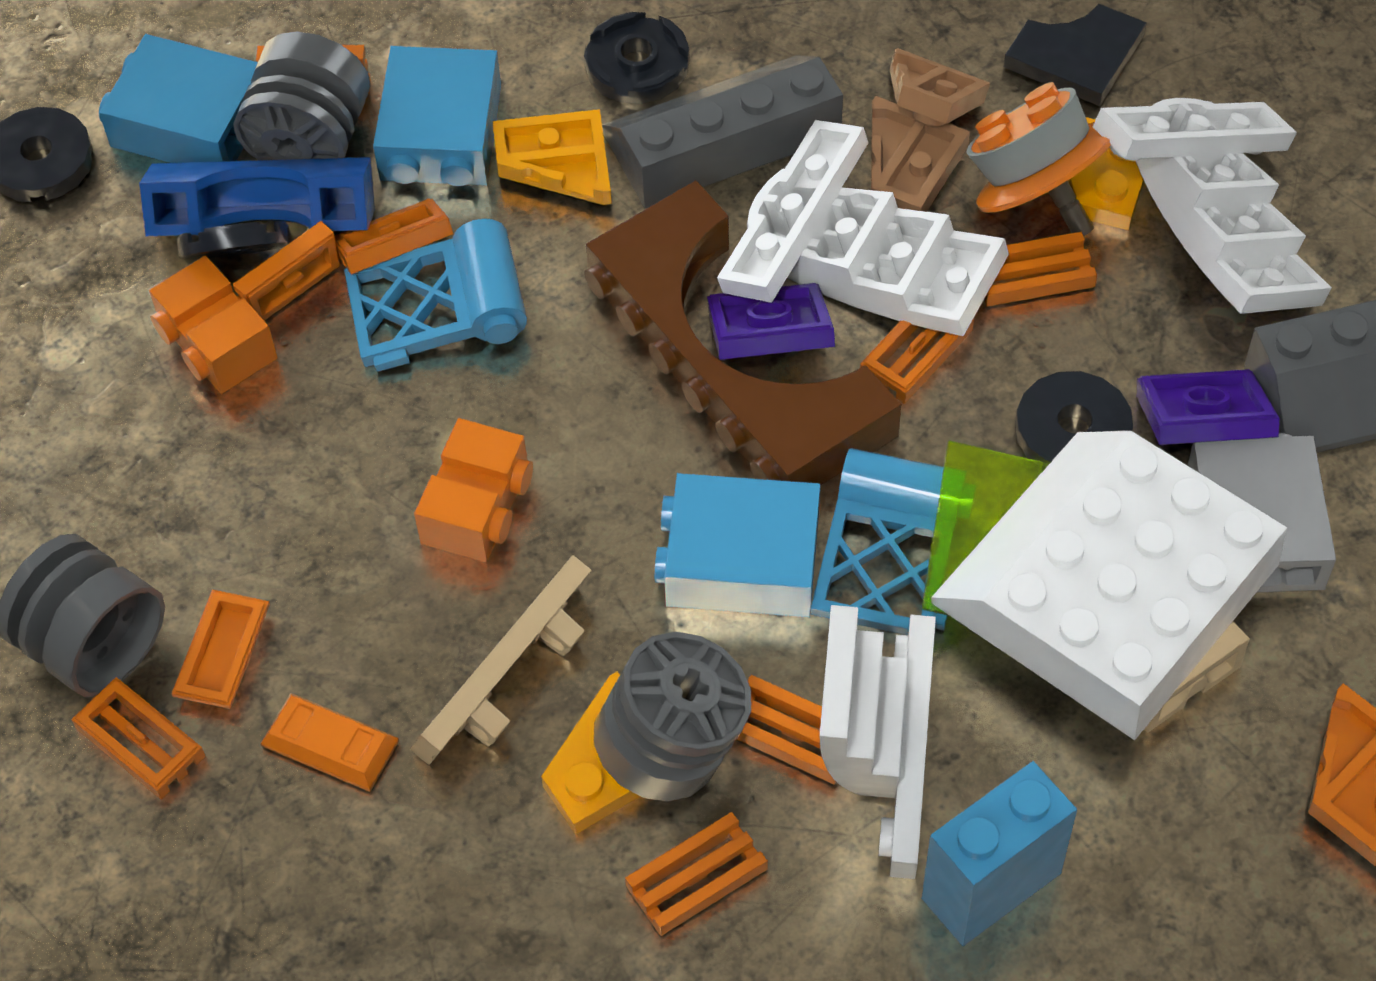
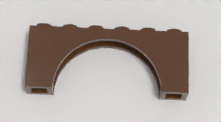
(778, 427)

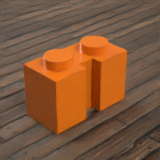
(211, 324)
(474, 490)

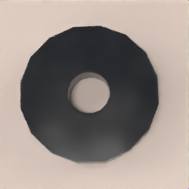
(640, 80)
(57, 172)
(233, 240)
(1066, 396)

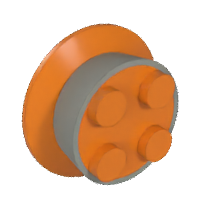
(1037, 153)

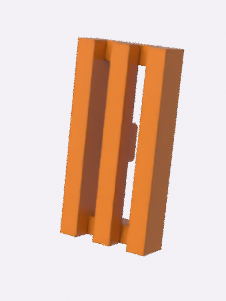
(393, 235)
(1035, 258)
(290, 271)
(910, 384)
(775, 746)
(172, 768)
(684, 853)

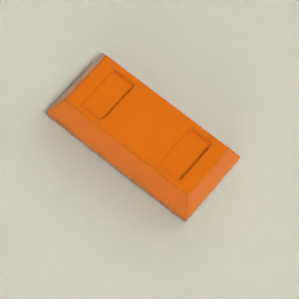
(220, 649)
(330, 742)

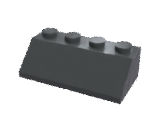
(724, 127)
(1320, 374)

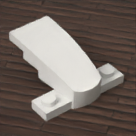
(1218, 196)
(859, 242)
(879, 724)

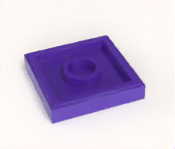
(756, 327)
(1207, 407)

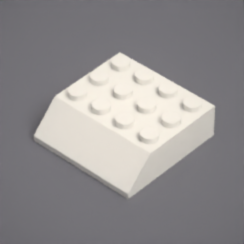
(1114, 574)

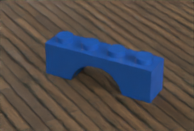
(213, 194)

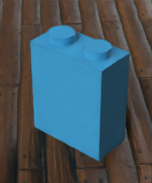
(177, 102)
(437, 116)
(739, 545)
(997, 853)

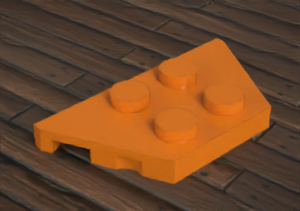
(1346, 774)

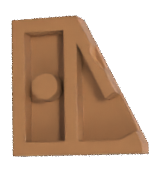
(934, 90)
(912, 155)

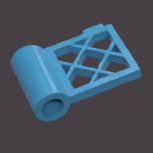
(481, 286)
(886, 495)

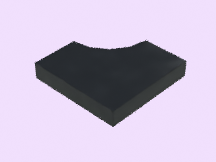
(1077, 54)

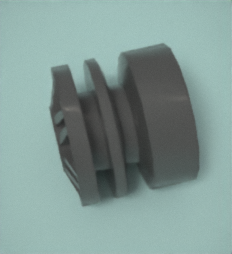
(302, 99)
(80, 614)
(672, 716)

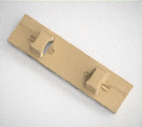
(470, 705)

